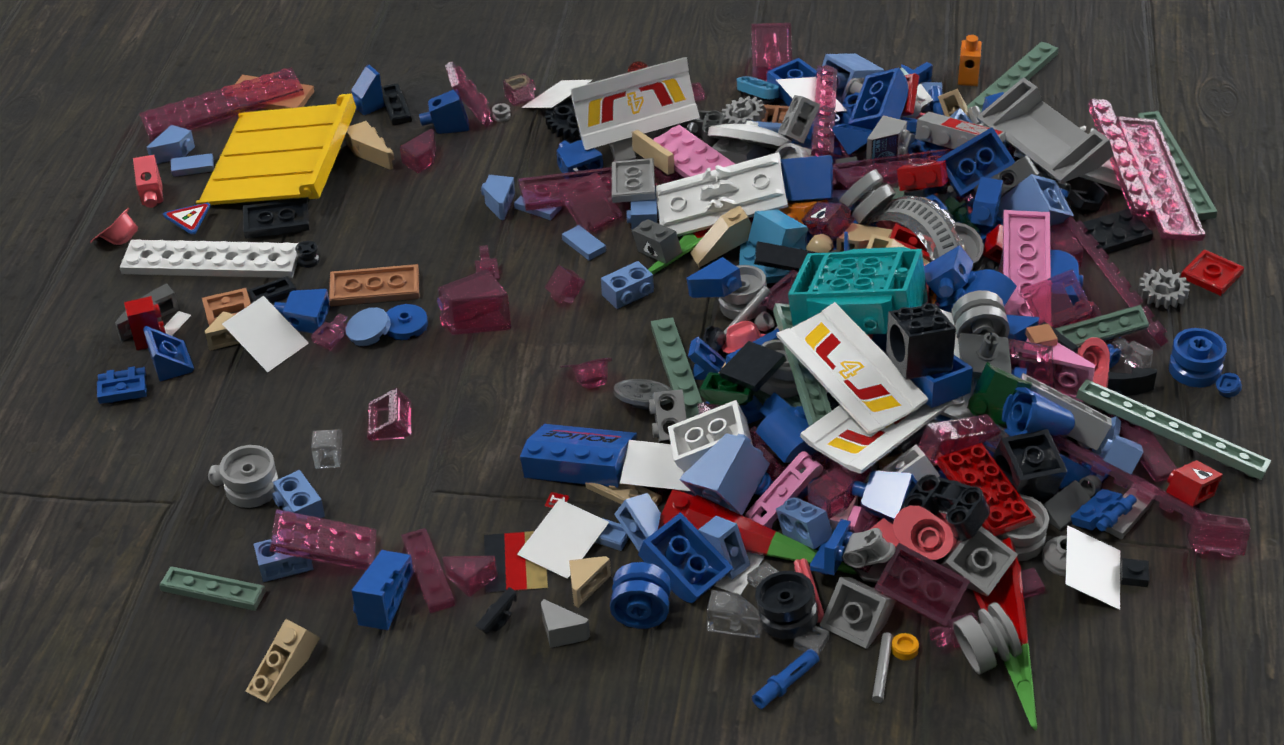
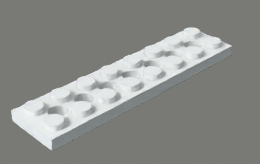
(219, 264)

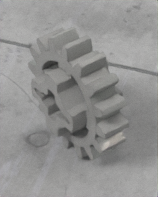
(744, 110)
(1163, 288)

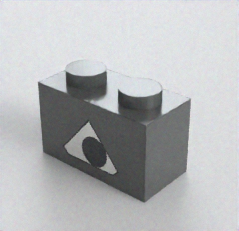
(657, 241)

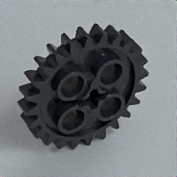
(562, 120)

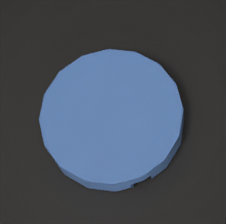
(368, 326)

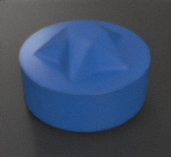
(1229, 385)

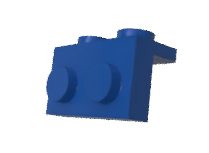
(830, 553)

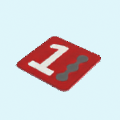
(554, 497)

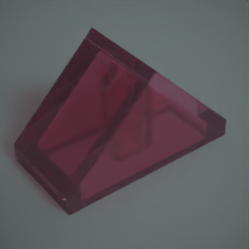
(470, 572)

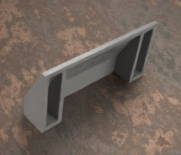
(1045, 134)

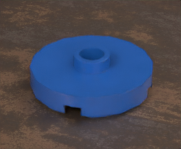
(406, 321)

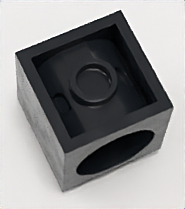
(920, 341)
(1031, 464)

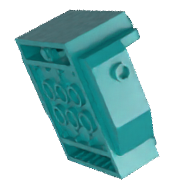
(861, 283)

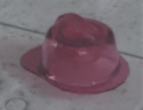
(591, 373)

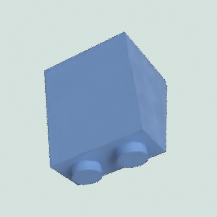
(849, 67)
(1037, 195)
(728, 473)

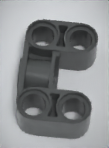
(701, 125)
(1016, 173)

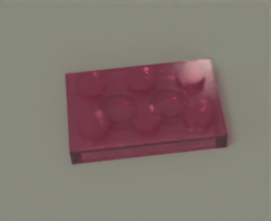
(467, 92)

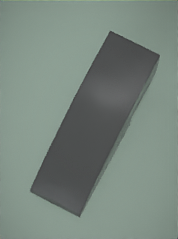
(163, 296)

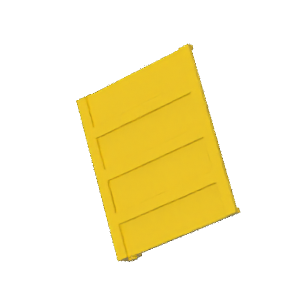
(280, 153)

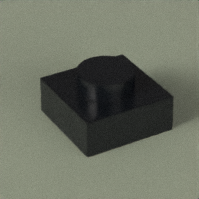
(1134, 572)

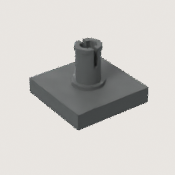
(980, 349)

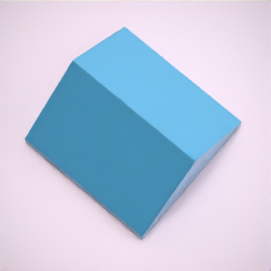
(775, 228)

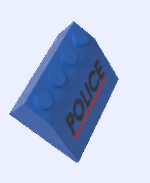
(576, 454)

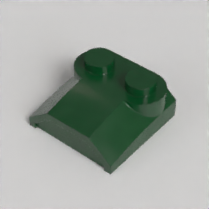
(721, 391)
(992, 392)

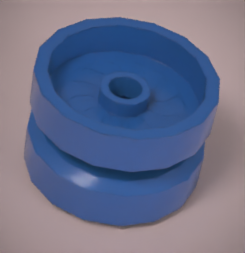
(1197, 357)
(640, 595)

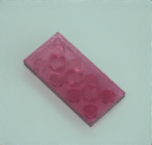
(323, 540)

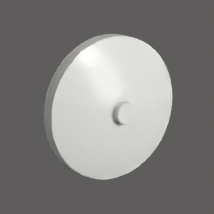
(750, 133)

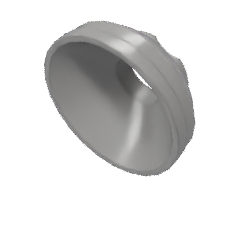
(1054, 556)

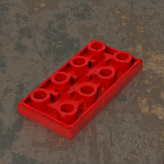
(978, 469)

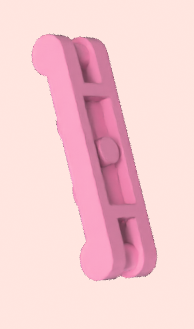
(786, 486)

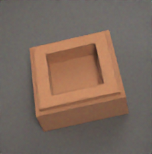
(1042, 335)

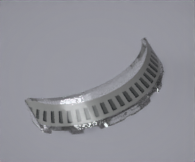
(925, 220)

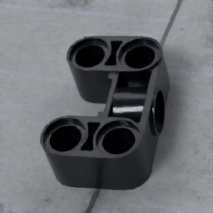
(962, 503)

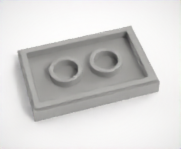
(633, 180)

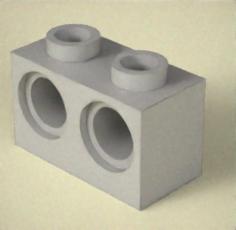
(799, 118)
(662, 417)

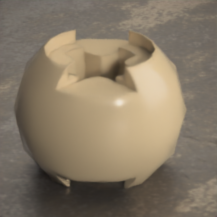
(821, 244)

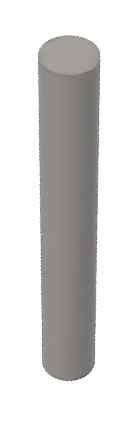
(750, 308)
(882, 668)

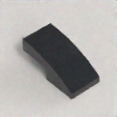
(1138, 382)

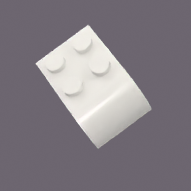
(696, 435)

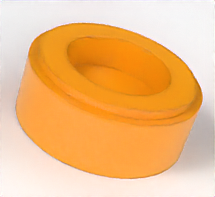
(905, 646)

